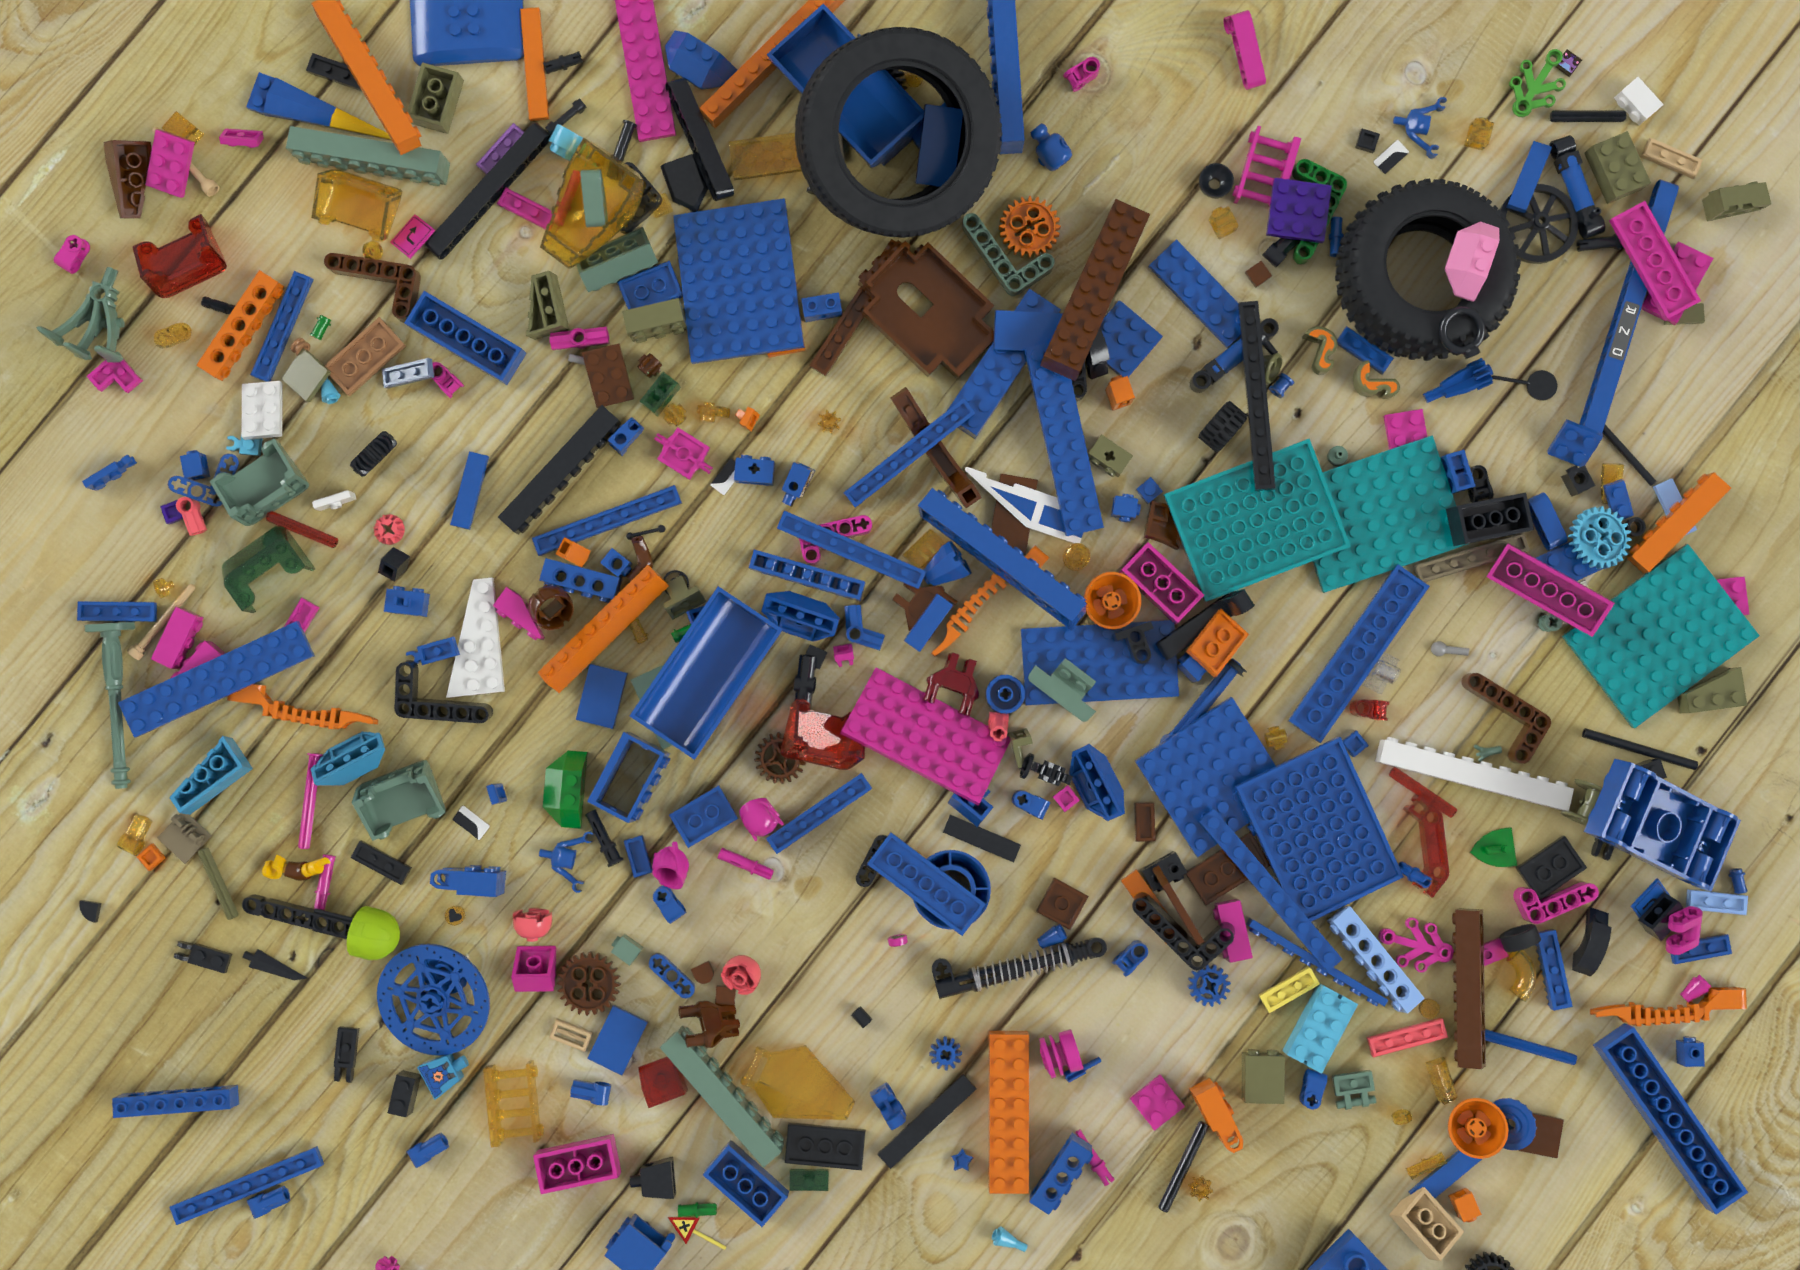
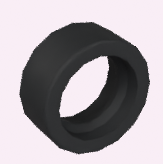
(1520, 938)

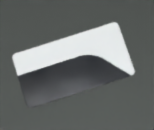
(1391, 157)
(725, 477)
(471, 822)

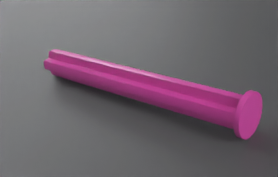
(308, 804)

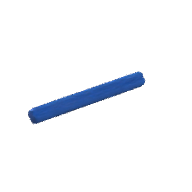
(1530, 1047)

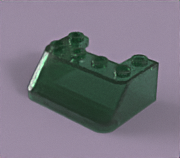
(256, 559)

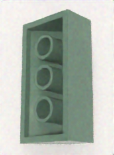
(617, 260)

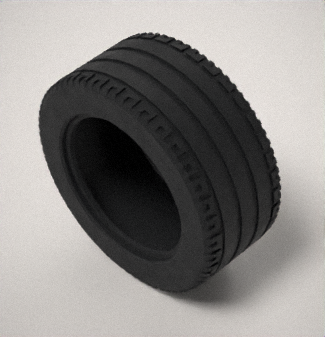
(960, 86)

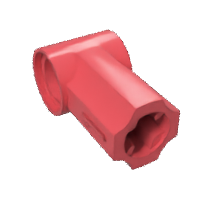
(192, 517)
(998, 725)

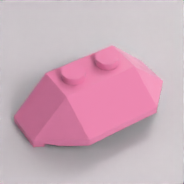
(1471, 259)

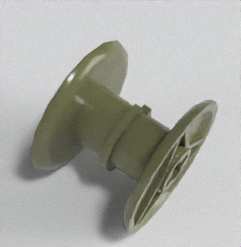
(1587, 803)

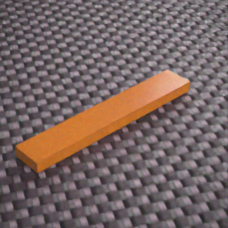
(534, 64)

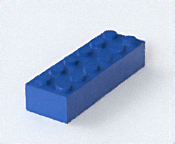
(465, 338)

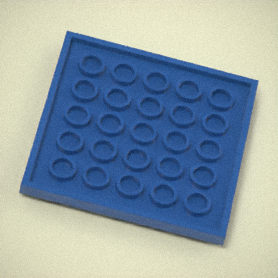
(1201, 767)

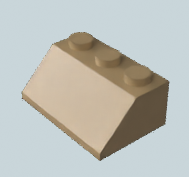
(1427, 1224)

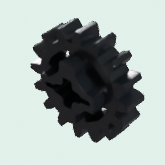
(1051, 773)

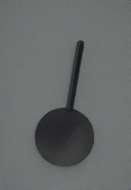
(1540, 384)

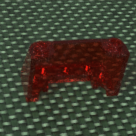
(180, 262)
(818, 738)

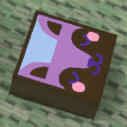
(1568, 63)

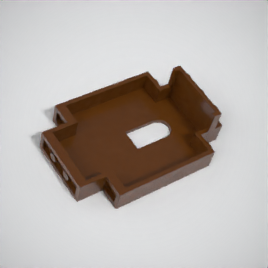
(949, 331)

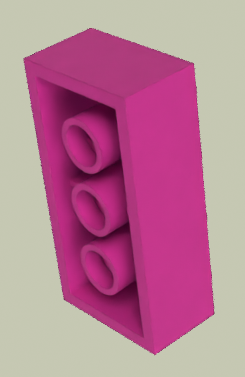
(1174, 583)
(571, 1175)

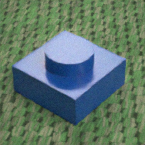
(1149, 490)

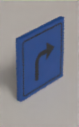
(1648, 897)

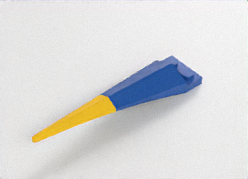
(281, 100)

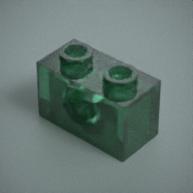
(660, 394)

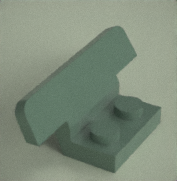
(1066, 687)

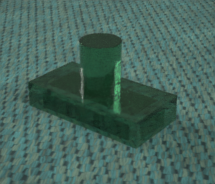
(809, 1180)

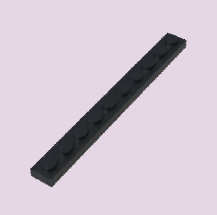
(1256, 396)

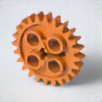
(1038, 241)

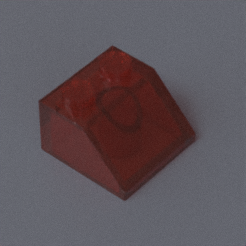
(661, 1082)

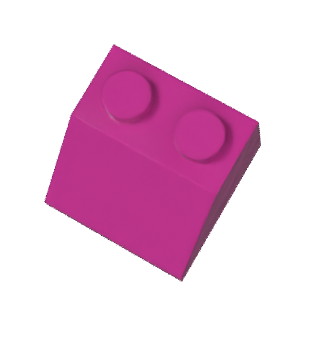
(534, 969)

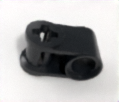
(1482, 484)

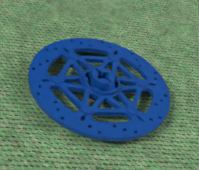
(433, 999)

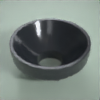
(1222, 174)

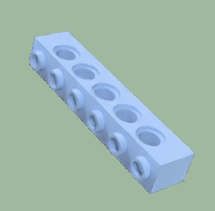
(1410, 996)

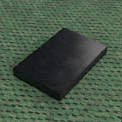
(1551, 867)

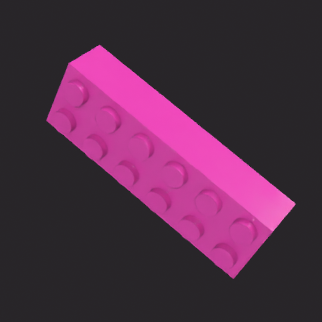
(1550, 589)

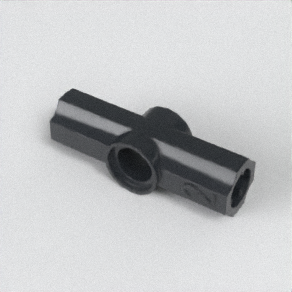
(805, 679)

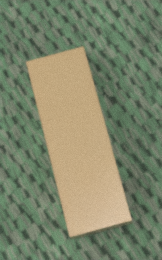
(1671, 158)

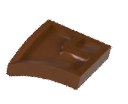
(1161, 526)

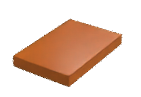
(1217, 643)

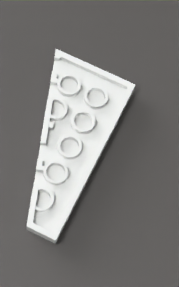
(480, 659)

